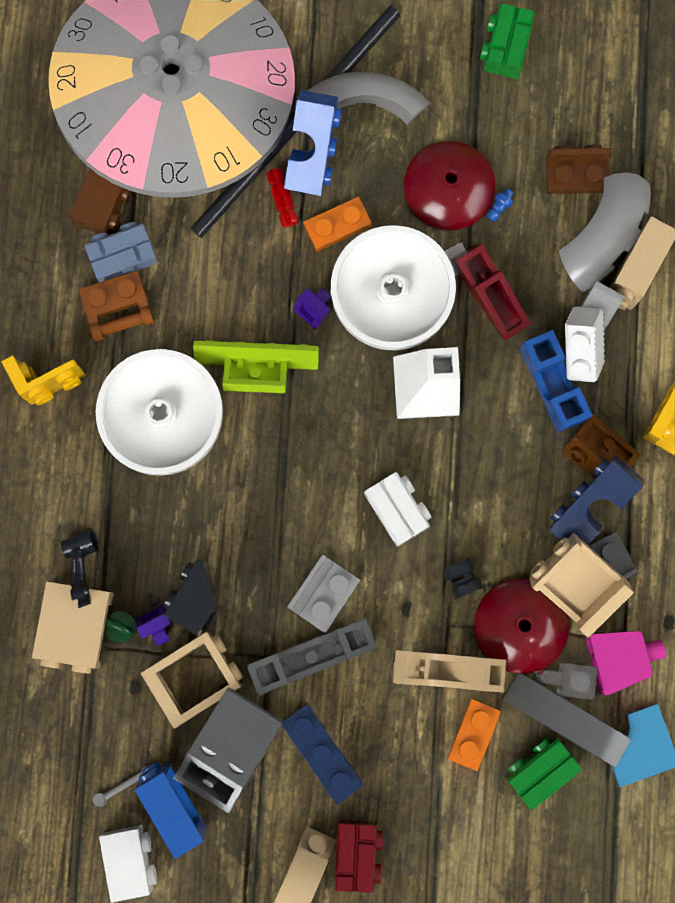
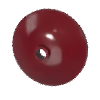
(447, 204)
(499, 632)

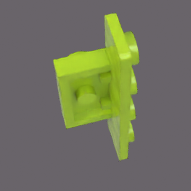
(256, 365)

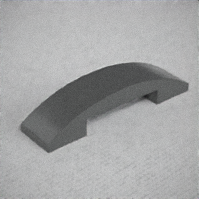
(311, 656)
(567, 719)

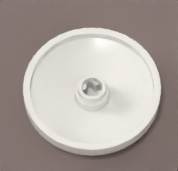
(393, 287)
(159, 412)

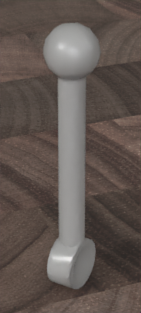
(101, 799)

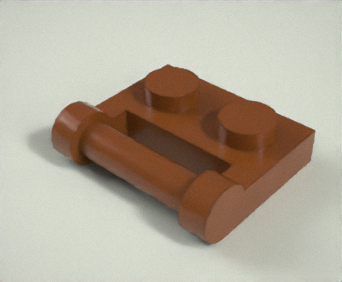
(113, 297)

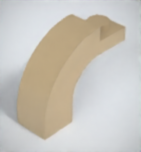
(449, 671)
(306, 868)

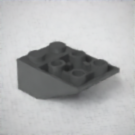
(228, 750)

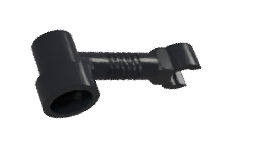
(76, 549)

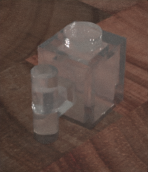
(571, 680)

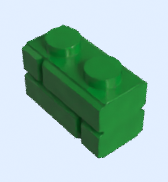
(508, 42)
(542, 772)

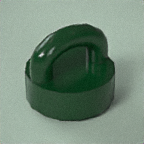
(120, 626)

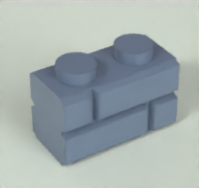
(121, 252)

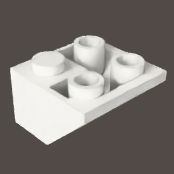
(427, 383)

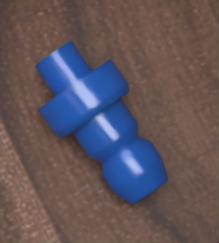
(502, 202)

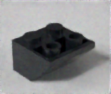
(195, 601)

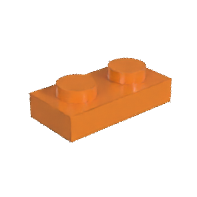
(337, 224)
(474, 735)

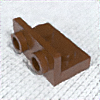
(577, 169)
(596, 442)

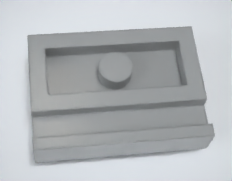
(323, 593)

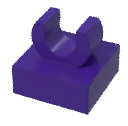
(313, 307)
(154, 623)

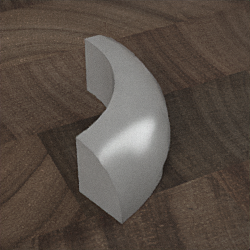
(374, 89)
(609, 231)

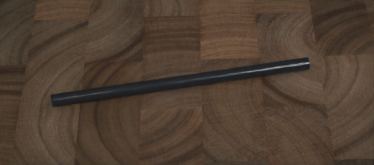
(345, 65)

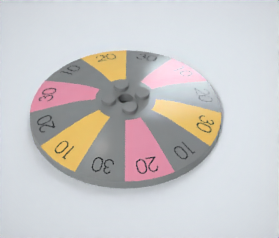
(179, 129)

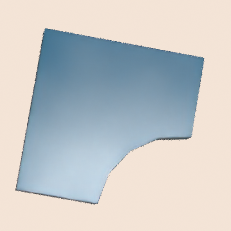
(649, 747)

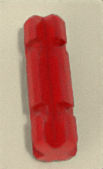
(282, 198)

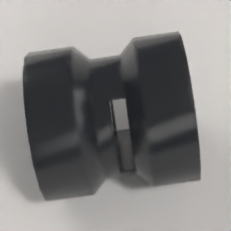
(462, 586)

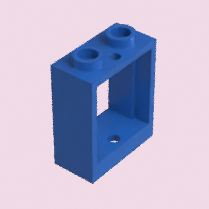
(170, 808)

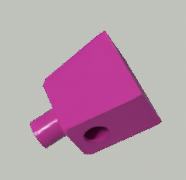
(622, 659)

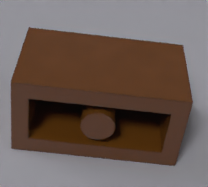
(99, 204)

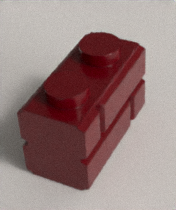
(357, 855)

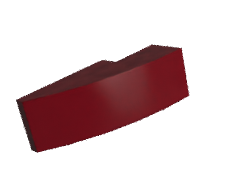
(491, 291)

